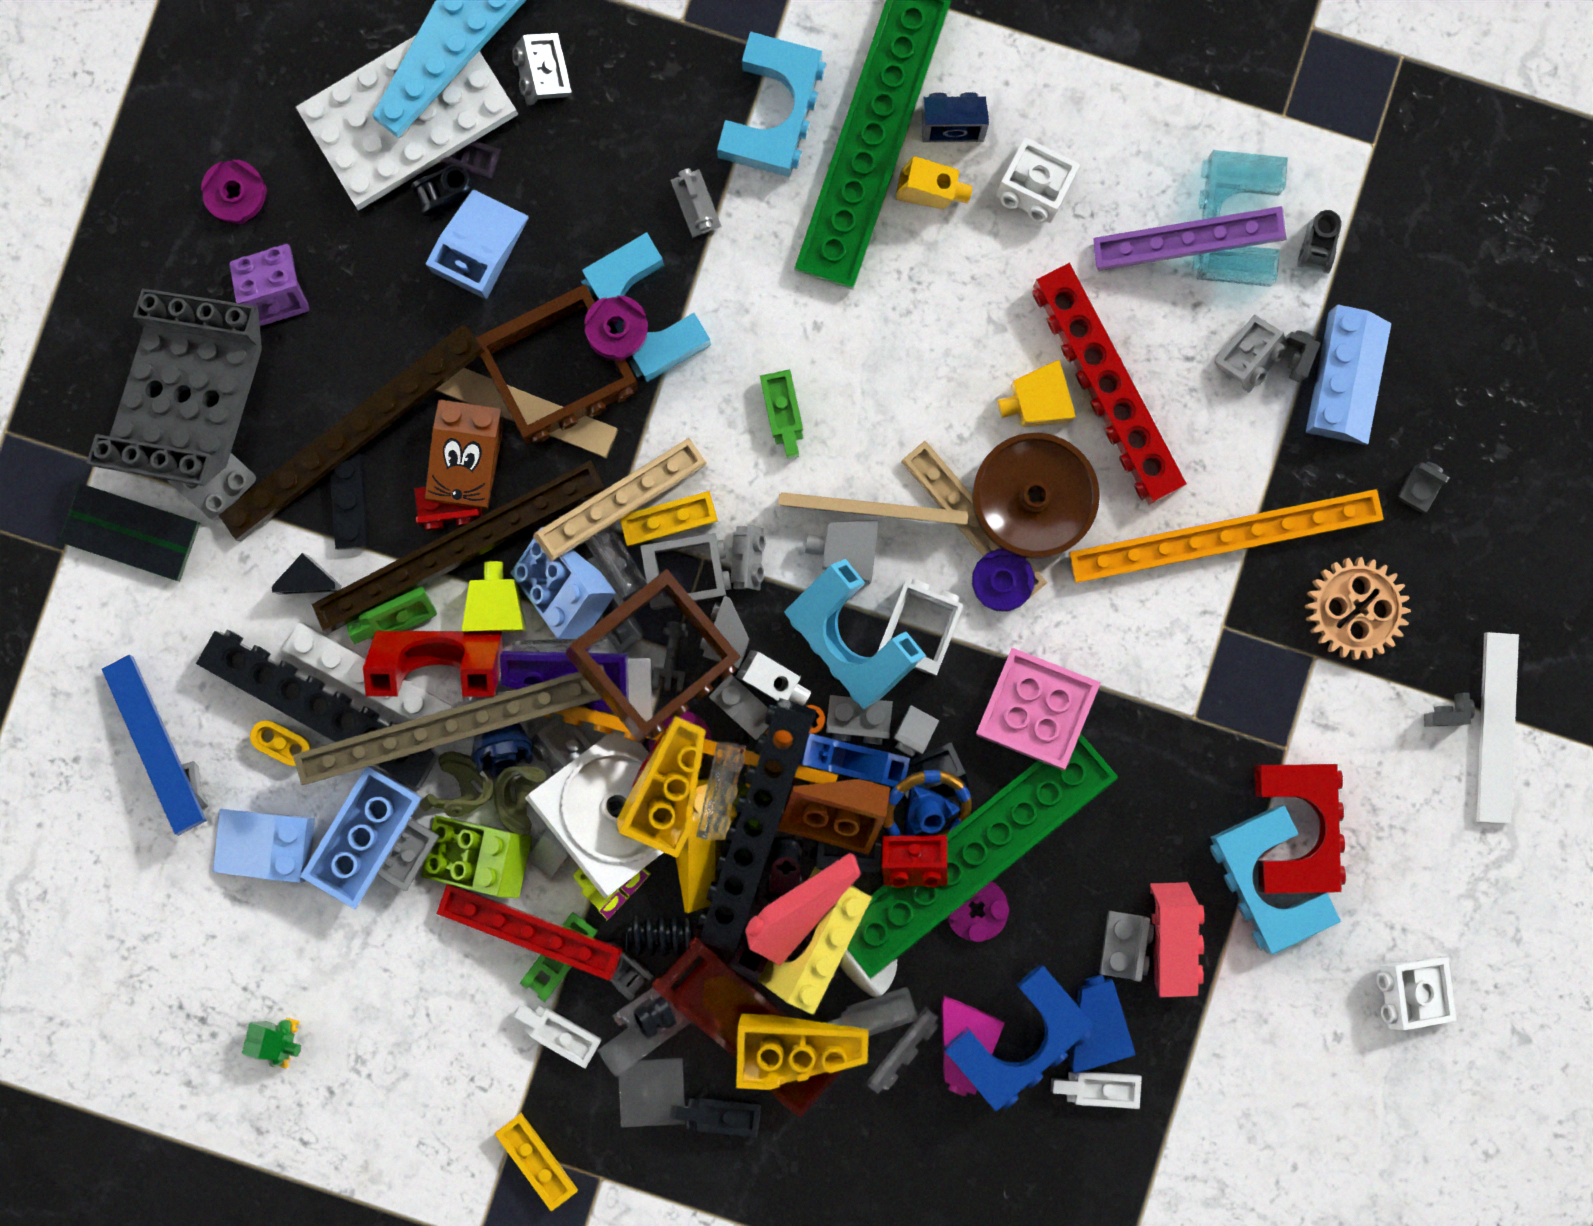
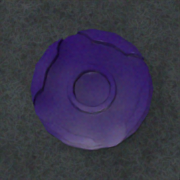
(1002, 580)

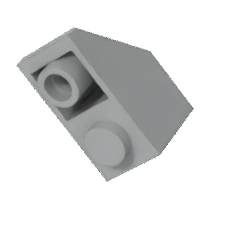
(730, 627)
(914, 731)

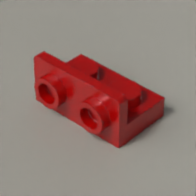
(435, 514)
(915, 861)

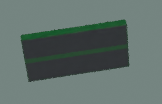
(129, 532)

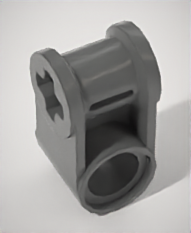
(1319, 247)
(625, 971)

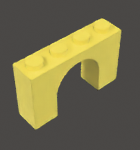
(807, 977)

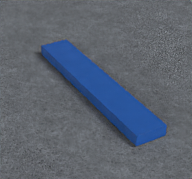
(154, 745)

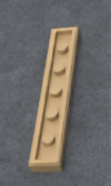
(480, 390)
(953, 495)
(619, 499)
(873, 508)

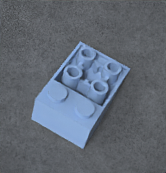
(477, 243)
(565, 592)

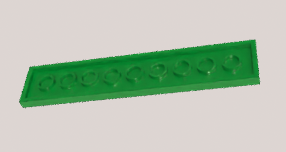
(871, 140)
(979, 853)

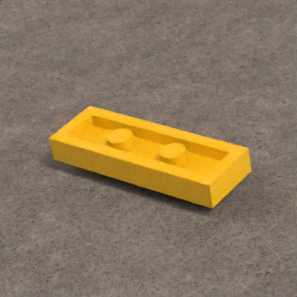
(668, 519)
(536, 1161)

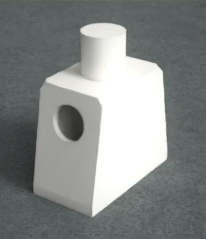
(761, 673)

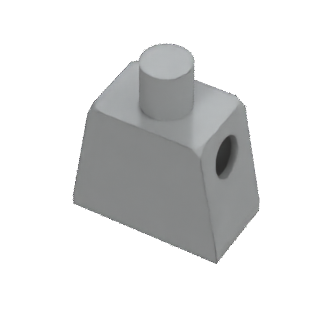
(847, 541)

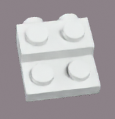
(1036, 181)
(1416, 993)

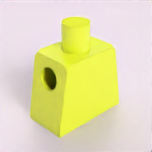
(493, 603)

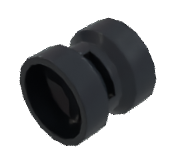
(656, 1016)

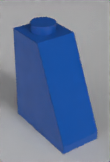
(1110, 1033)

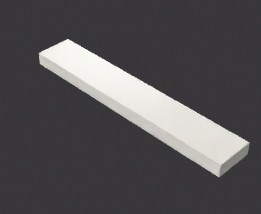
(1497, 728)

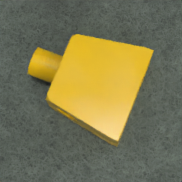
(931, 184)
(1039, 398)

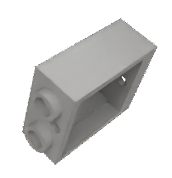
(717, 552)

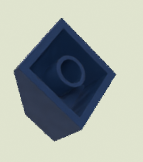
(954, 118)

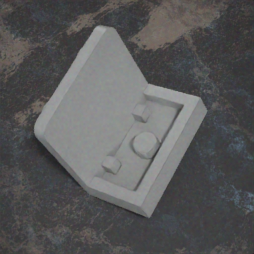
(220, 491)

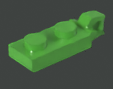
(783, 410)
(393, 615)

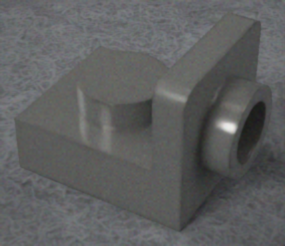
(1301, 360)
(1422, 486)
(1447, 717)

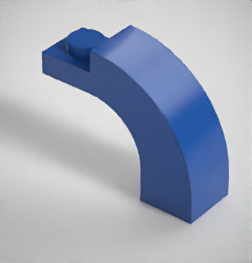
(854, 760)

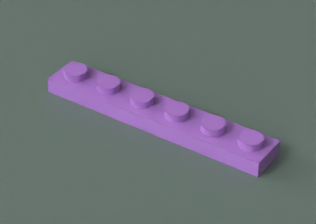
(1190, 238)

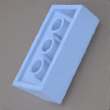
(1348, 375)
(361, 836)

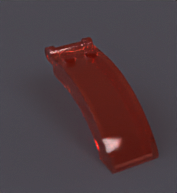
(714, 1002)

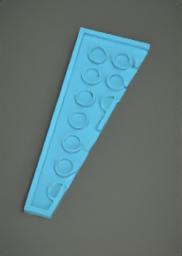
(440, 50)

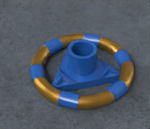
(925, 807)

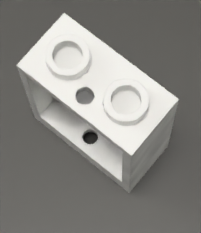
(946, 600)

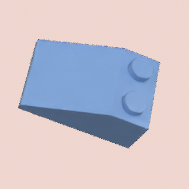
(263, 845)

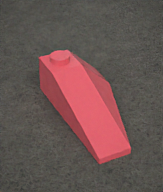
(791, 917)

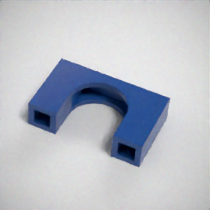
(1002, 1080)

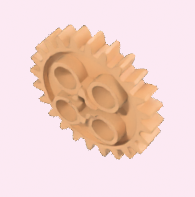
(1375, 629)

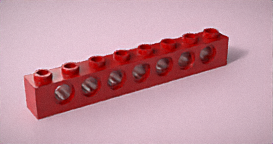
(1065, 283)

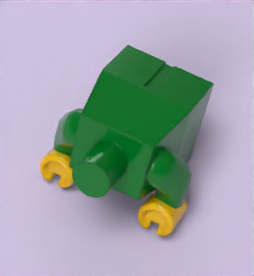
(272, 1042)

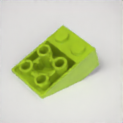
(477, 857)

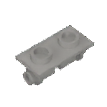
(695, 202)
(749, 571)

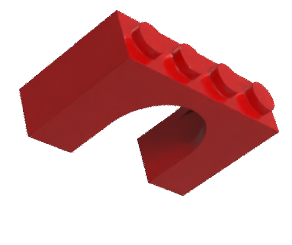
(400, 652)
(1321, 867)

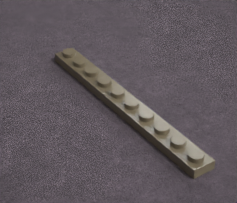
(444, 727)

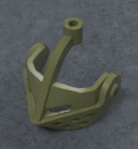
(464, 771)
(512, 813)

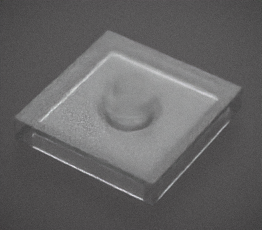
(649, 1091)

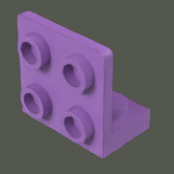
(269, 284)

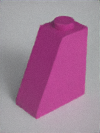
(955, 1018)

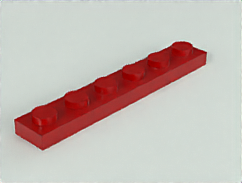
(529, 931)

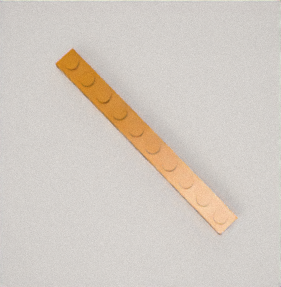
(1225, 536)
(606, 722)

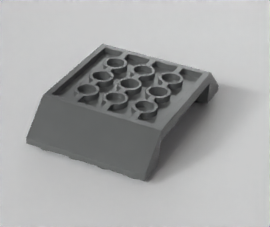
(184, 347)

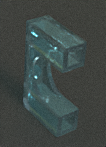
(1228, 175)

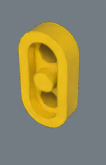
(281, 744)

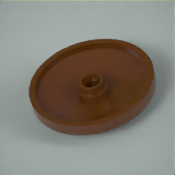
(1035, 495)

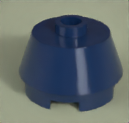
(501, 749)

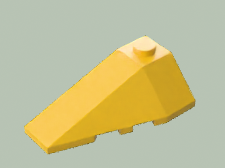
(665, 793)
(698, 859)
(791, 1049)

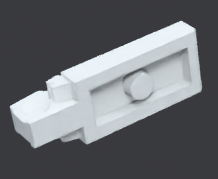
(559, 1034)
(1100, 1089)

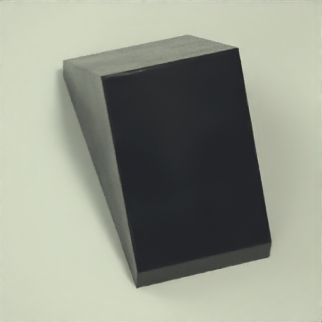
(305, 577)
(747, 961)

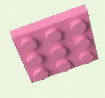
(1038, 709)

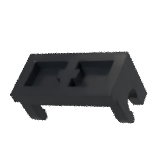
(829, 854)

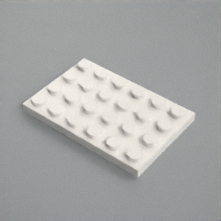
(373, 159)

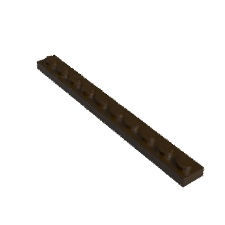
(351, 432)
(459, 547)

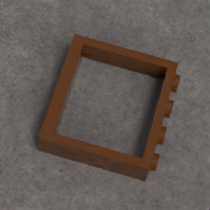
(530, 323)
(611, 694)

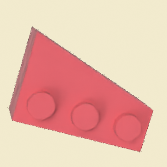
(1177, 940)

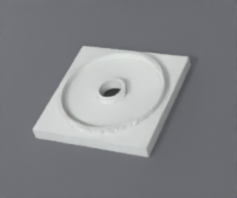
(577, 813)

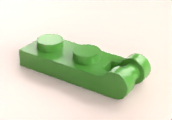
(552, 967)

